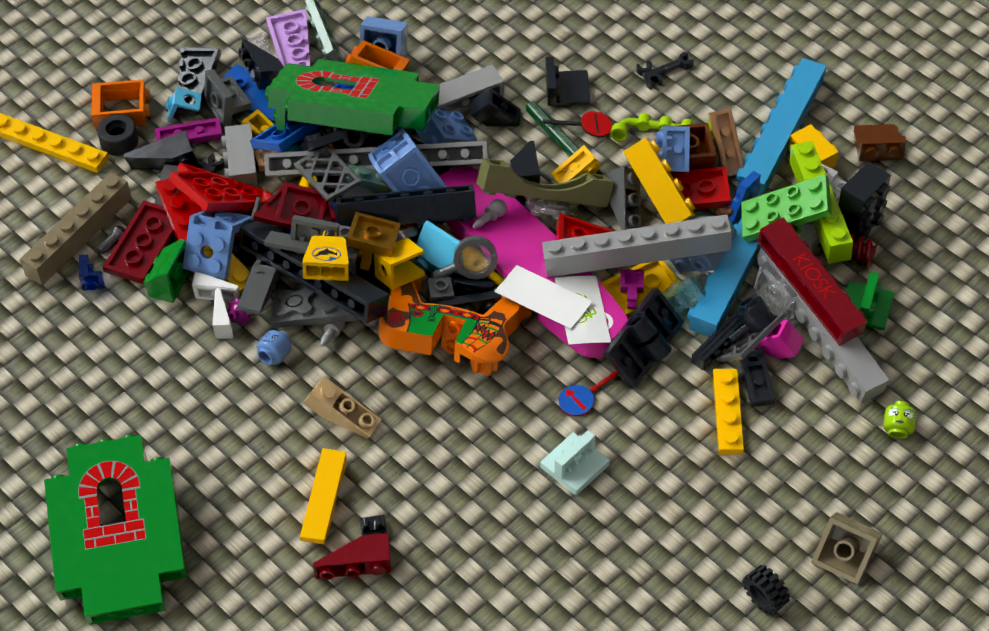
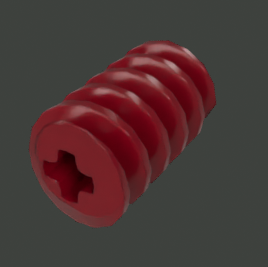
(863, 251)

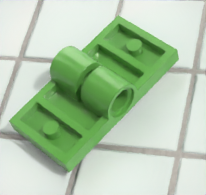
(796, 203)

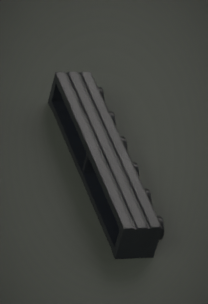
(715, 343)

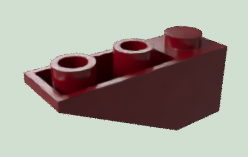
(360, 557)

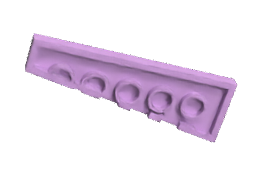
(290, 37)

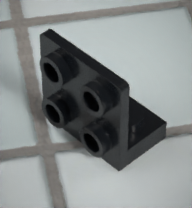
(566, 86)

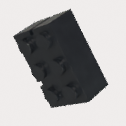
(864, 200)

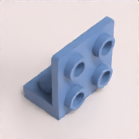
(675, 146)

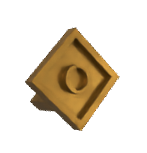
(372, 236)

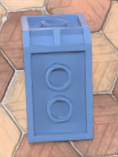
(404, 165)

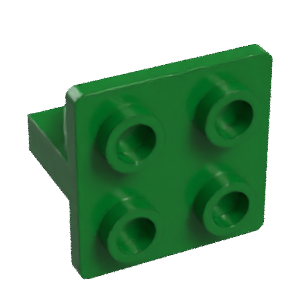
(871, 301)

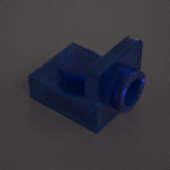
(88, 276)

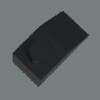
(495, 110)

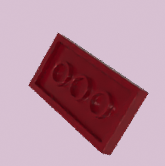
(140, 243)

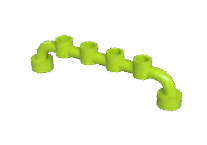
(620, 130)

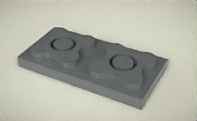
(305, 307)

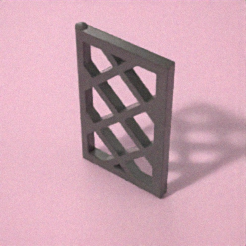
(341, 187)
(740, 353)

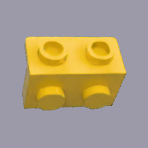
(579, 163)

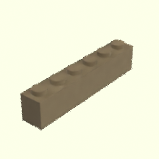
(76, 228)

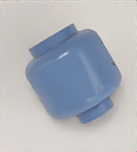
(273, 347)

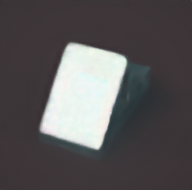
(684, 293)

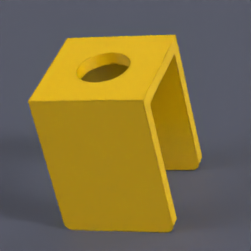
(398, 267)

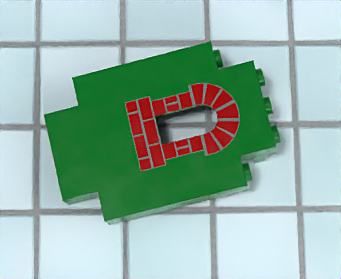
(375, 105)
(122, 563)

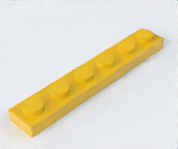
(52, 144)

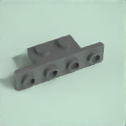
(301, 232)

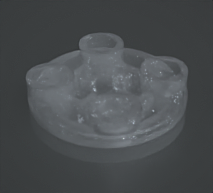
(541, 207)

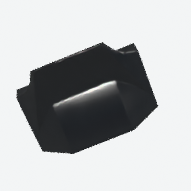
(466, 286)

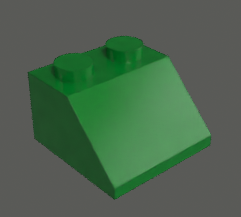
(167, 273)

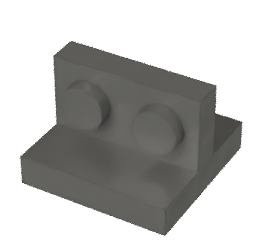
(224, 97)

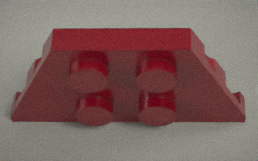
(292, 201)

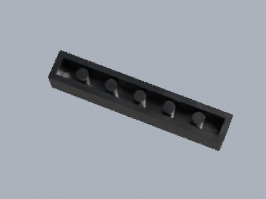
(412, 206)

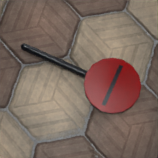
(592, 123)

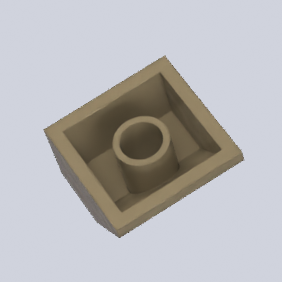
(846, 547)

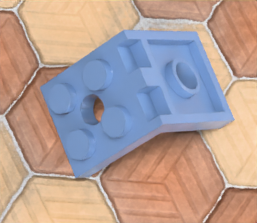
(216, 231)

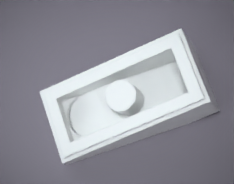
(205, 286)
(221, 321)

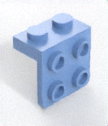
(446, 128)

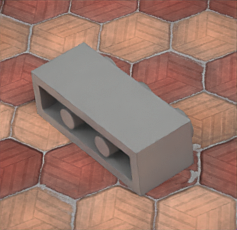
(239, 154)

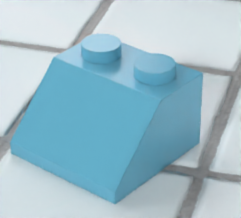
(437, 248)

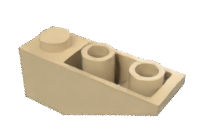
(340, 408)

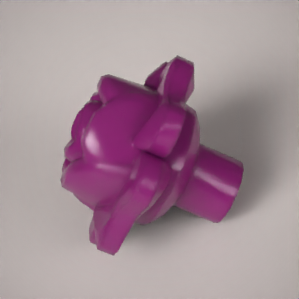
(237, 315)

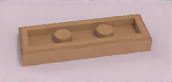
(726, 140)

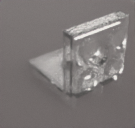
(775, 291)

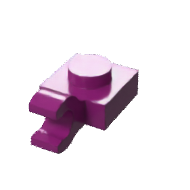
(631, 283)

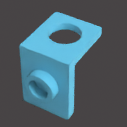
(177, 100)

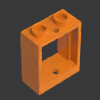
(375, 56)
(120, 91)

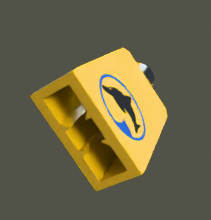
(326, 258)

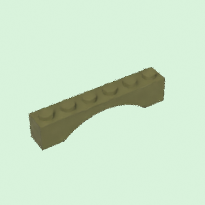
(587, 189)

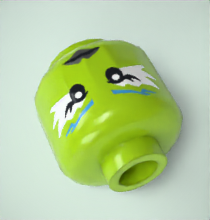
(899, 420)

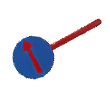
(578, 399)

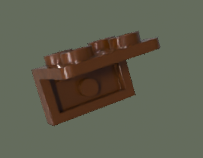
(879, 142)

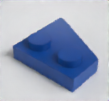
(747, 189)

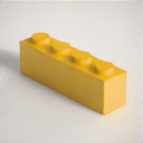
(658, 181)

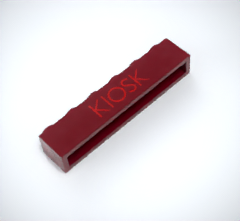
(812, 281)

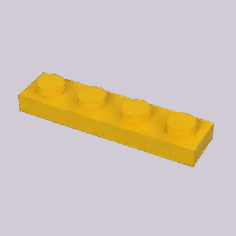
(727, 412)

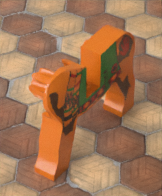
(479, 337)

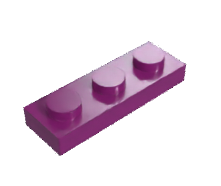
(197, 131)

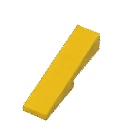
(323, 496)

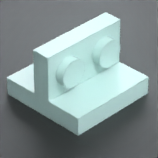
(575, 462)

